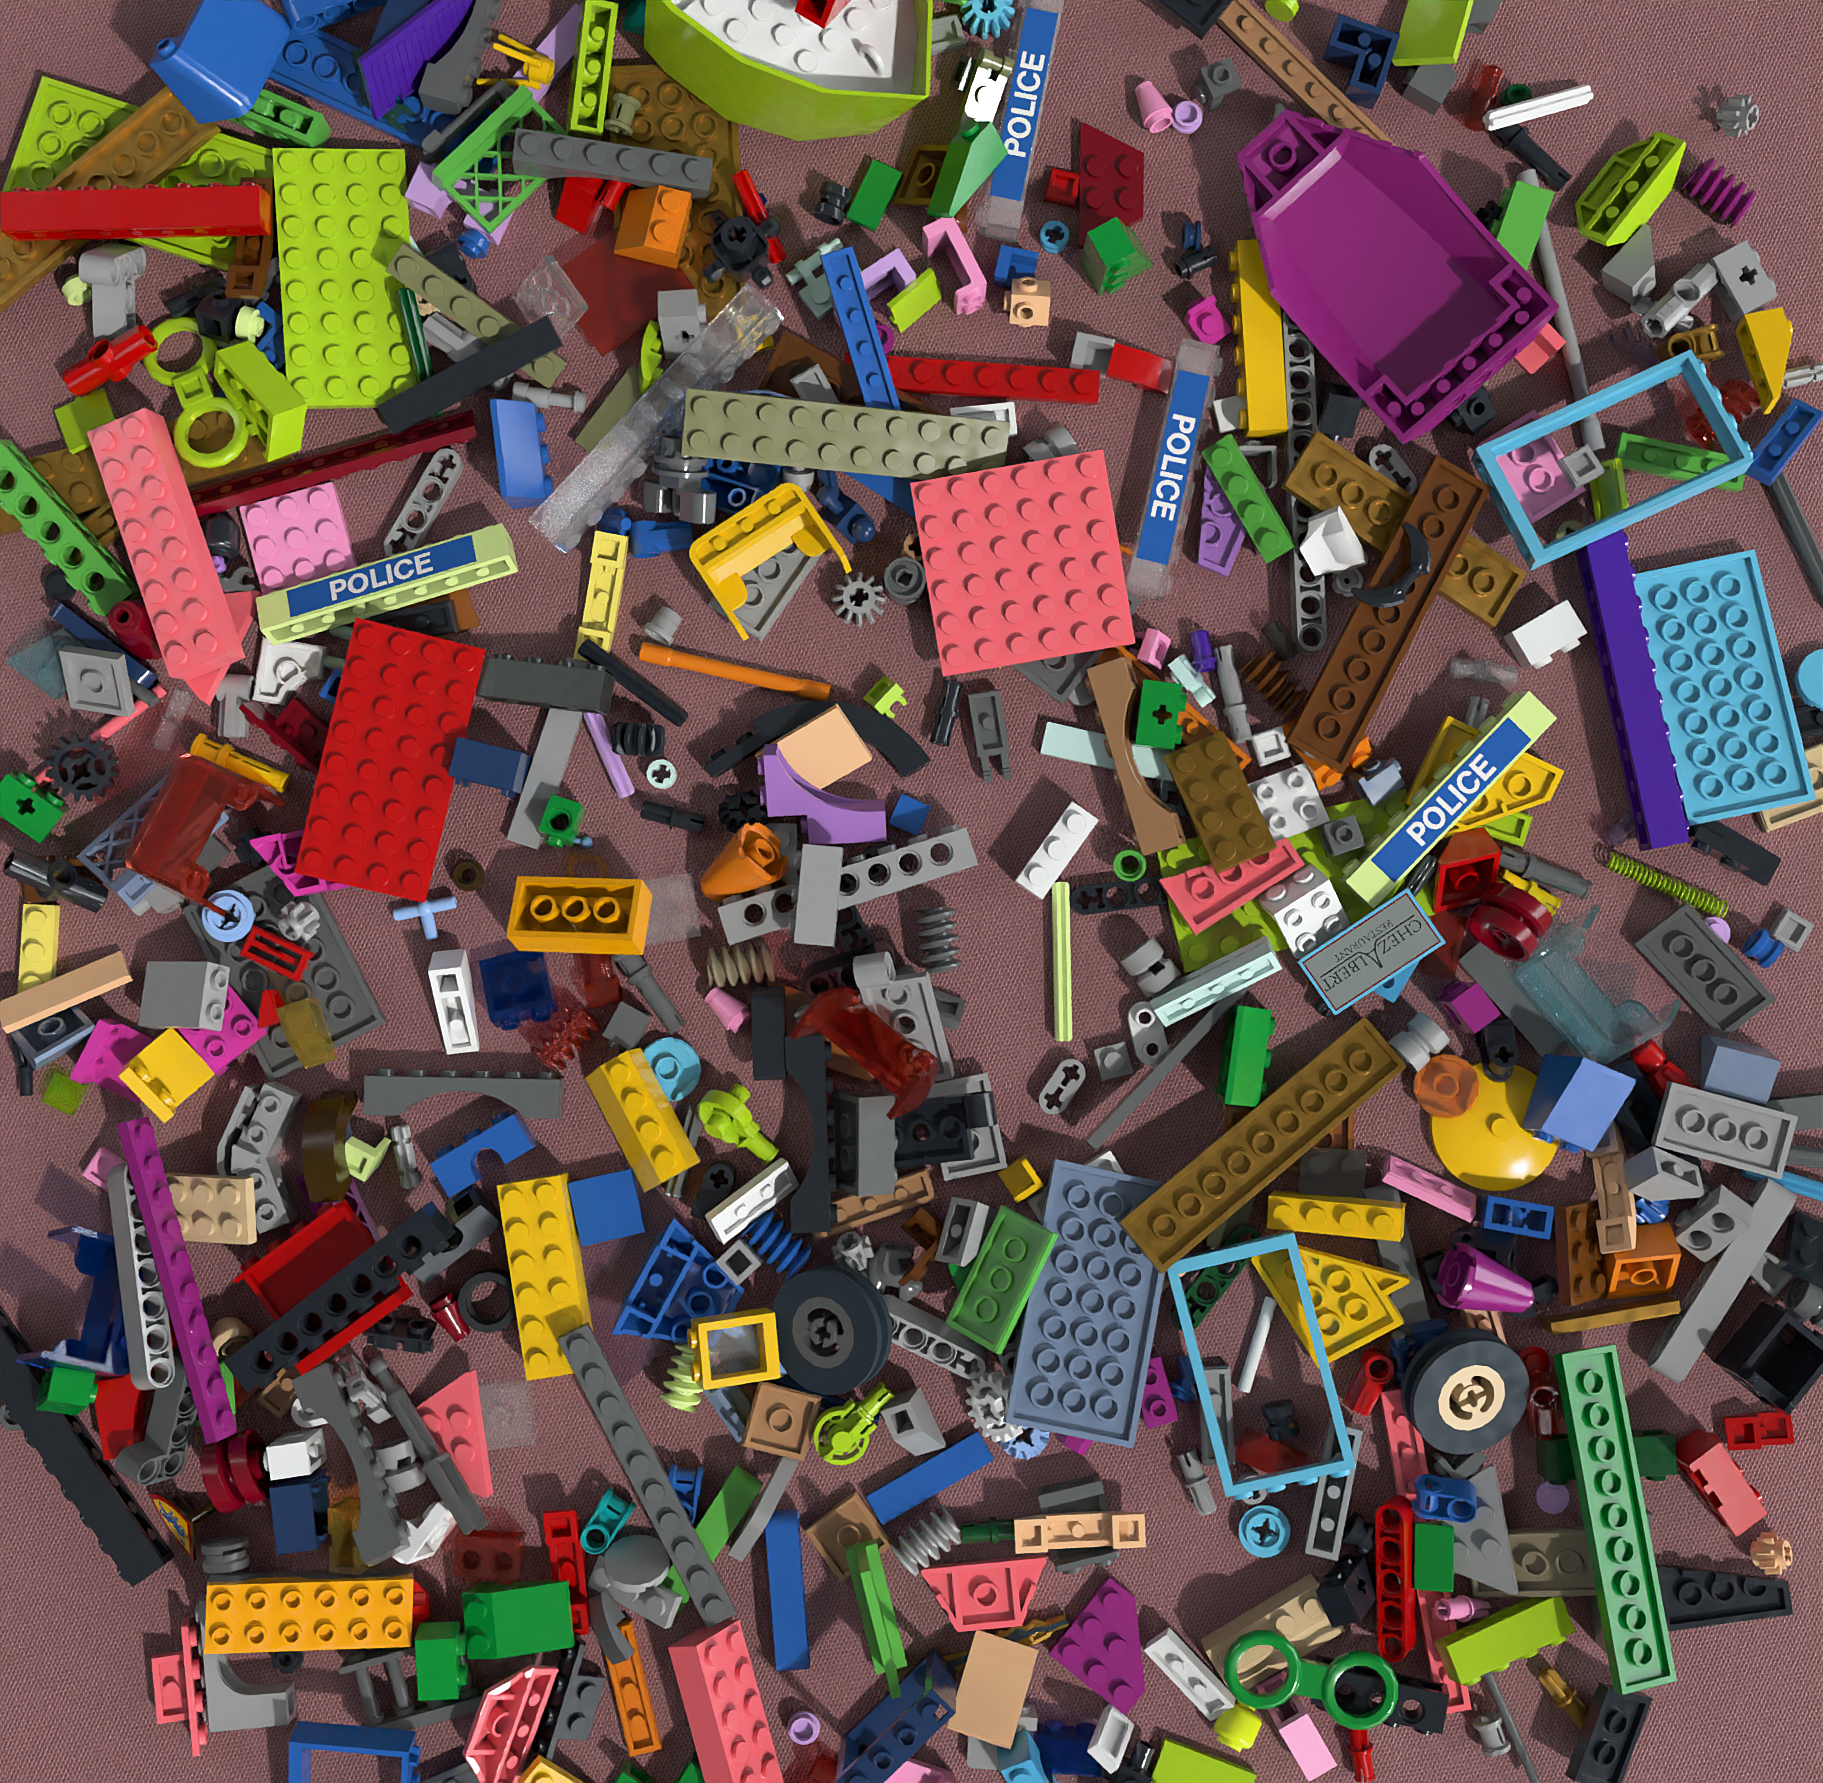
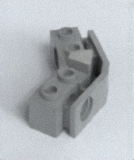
(258, 1149)

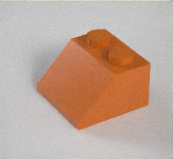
(654, 225)
(1647, 1268)

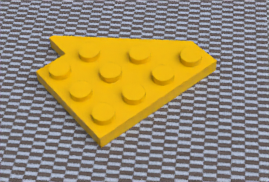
(1519, 788)
(1346, 1295)

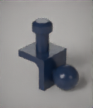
(846, 516)

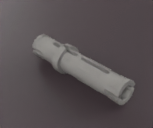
(1232, 694)

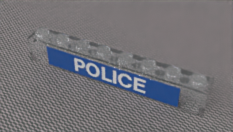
(1020, 118)
(1172, 468)

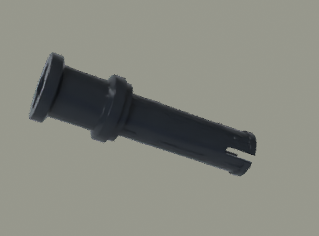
(1517, 140)

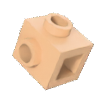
(1028, 302)

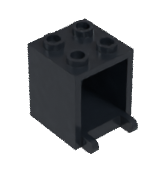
(1767, 1366)

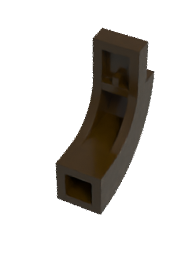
(324, 1145)

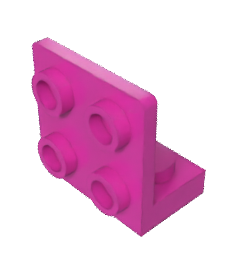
(237, 1035)
(106, 1052)

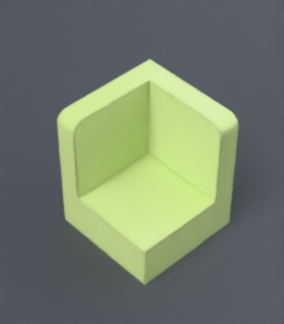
(363, 1158)

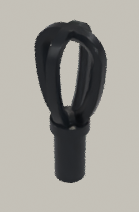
(25, 1070)

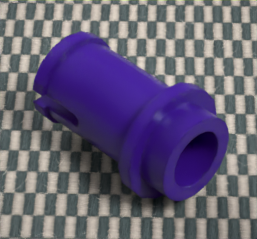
(1202, 651)

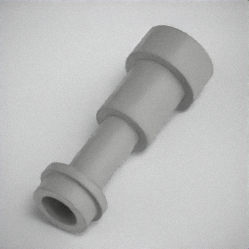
(544, 398)

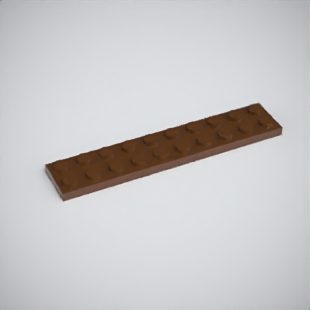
(1378, 638)

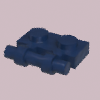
(1402, 1345)

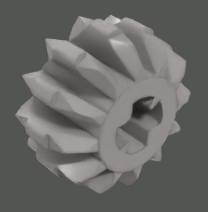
(868, 606)

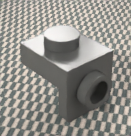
(1215, 82)
(1460, 1466)

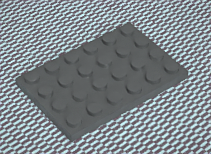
(330, 976)

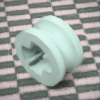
(667, 782)

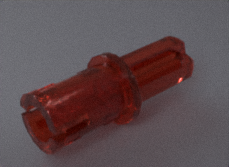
(1483, 97)

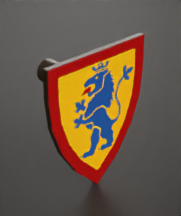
(180, 1518)

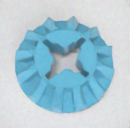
(1271, 1543)

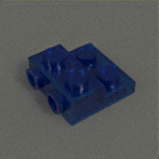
(518, 988)

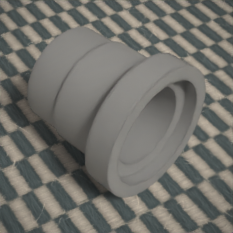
(663, 626)

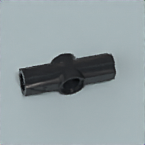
(55, 880)

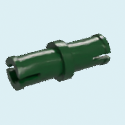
(987, 1530)

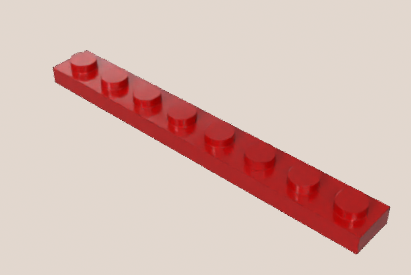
(993, 380)

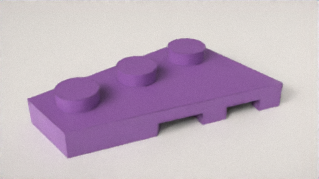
(1220, 528)

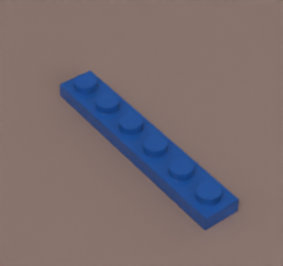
(859, 328)

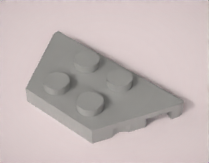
(1483, 1544)

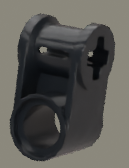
(450, 260)
(1497, 1049)
(711, 1191)

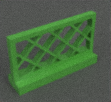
(479, 144)
(877, 1611)

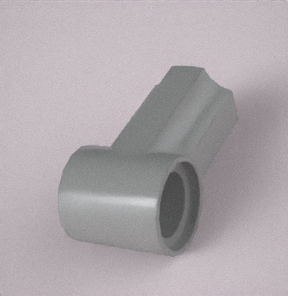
(231, 693)

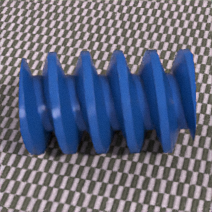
(777, 1244)

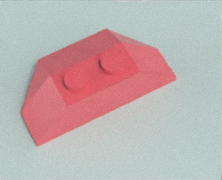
(508, 1724)

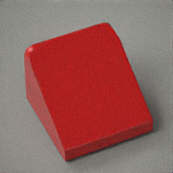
(270, 1002)

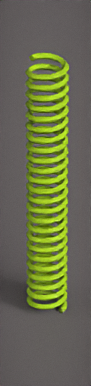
(1667, 888)

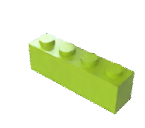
(1504, 1638)

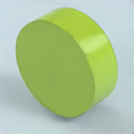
(1282, 9)

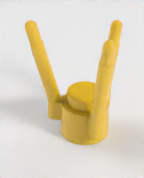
(537, 66)

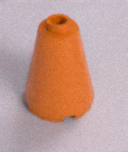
(745, 863)

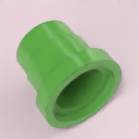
(1127, 873)

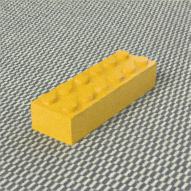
(543, 1269)

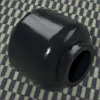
(222, 536)

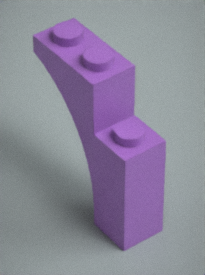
(823, 814)

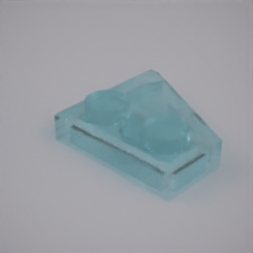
(42, 662)

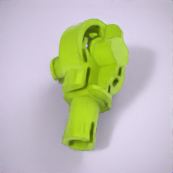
(733, 1121)
(848, 1425)

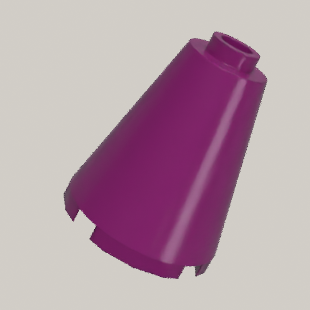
(1480, 1283)

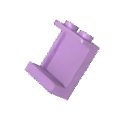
(884, 274)

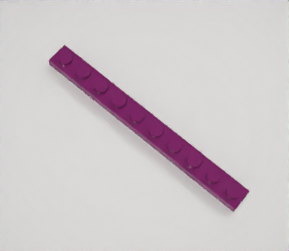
(177, 1279)

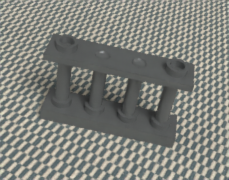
(407, 1714)

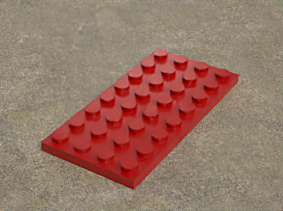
(389, 760)

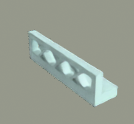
(1215, 981)

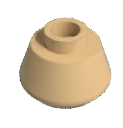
(229, 1336)

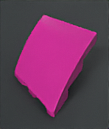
(281, 855)

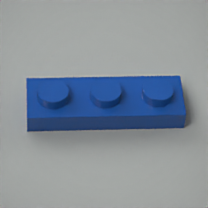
(1783, 441)

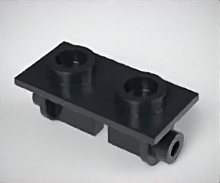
(414, 1333)

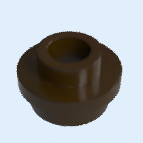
(458, 875)

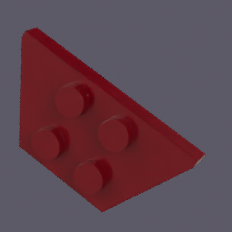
(1108, 181)

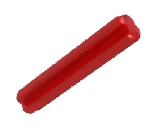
(756, 210)

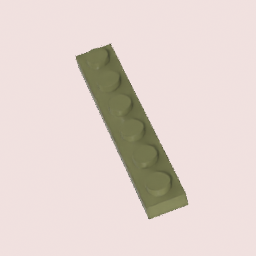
(465, 308)

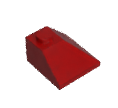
(1465, 870)

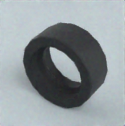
(465, 1305)

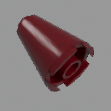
(134, 629)

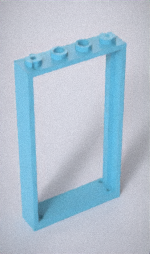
(1709, 401)

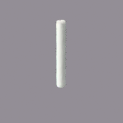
(1257, 1344)

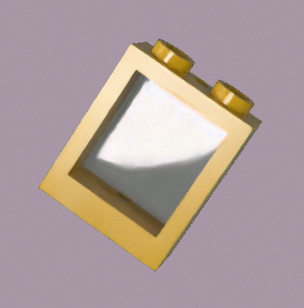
(734, 1348)

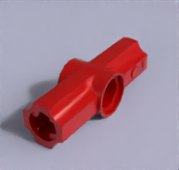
(110, 360)

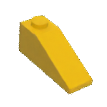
(1765, 348)

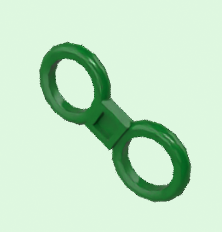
(1311, 1679)

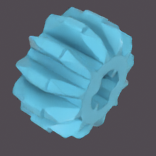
(988, 21)

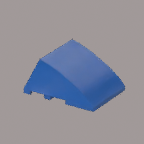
(673, 1286)

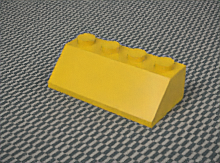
(642, 1118)

